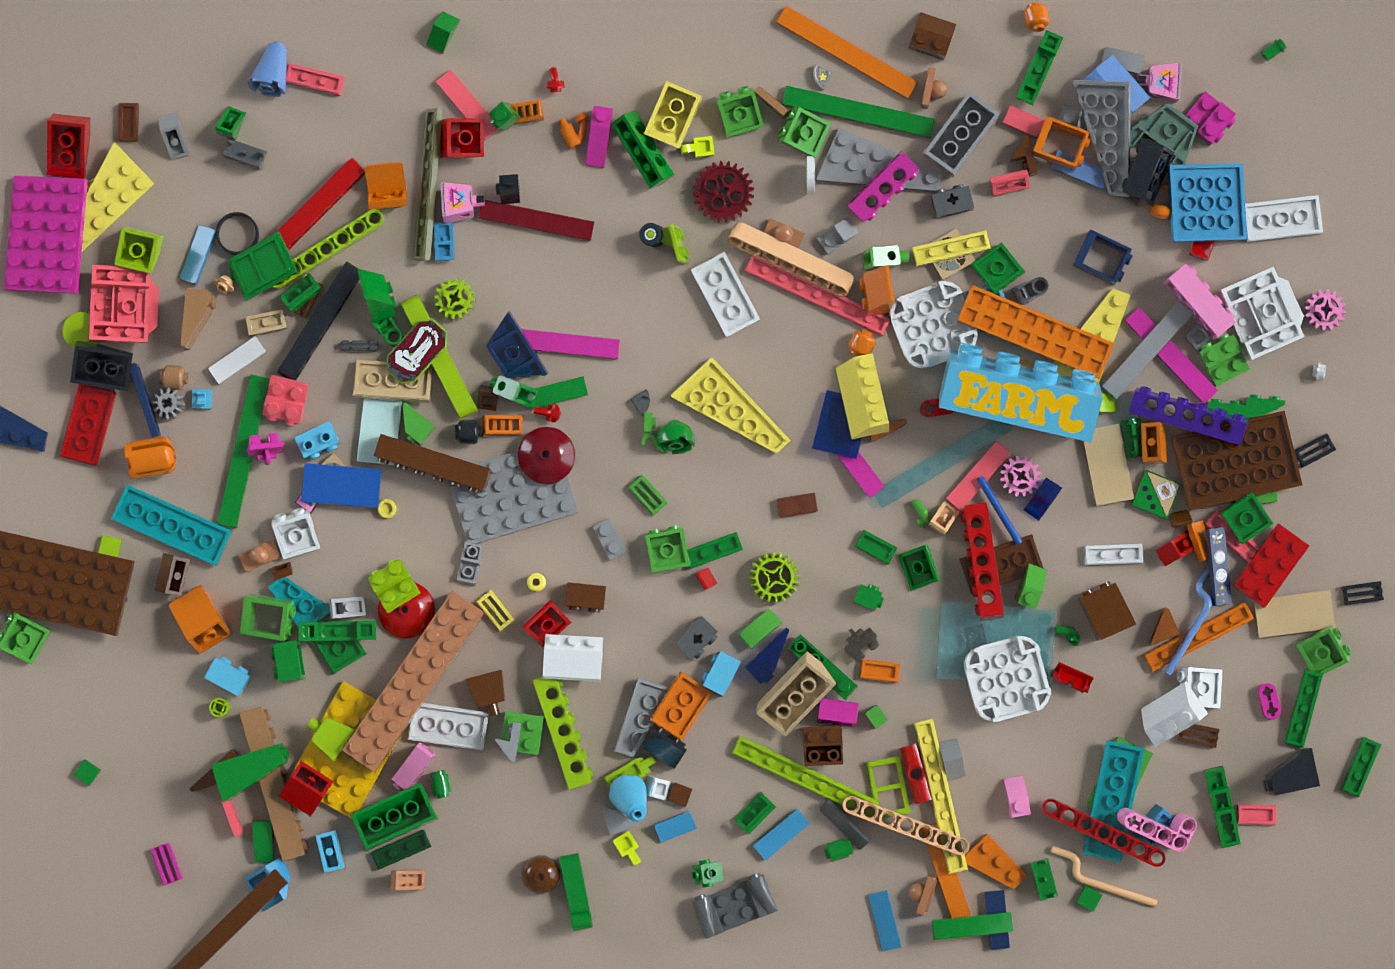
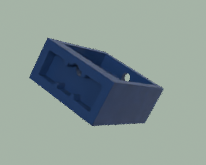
(1126, 258)

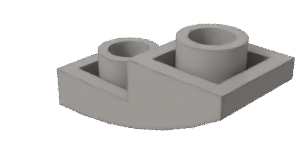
(470, 563)

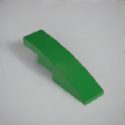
(1222, 806)
(972, 925)

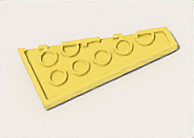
(112, 193)

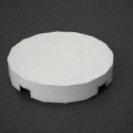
(810, 175)

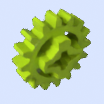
(449, 310)

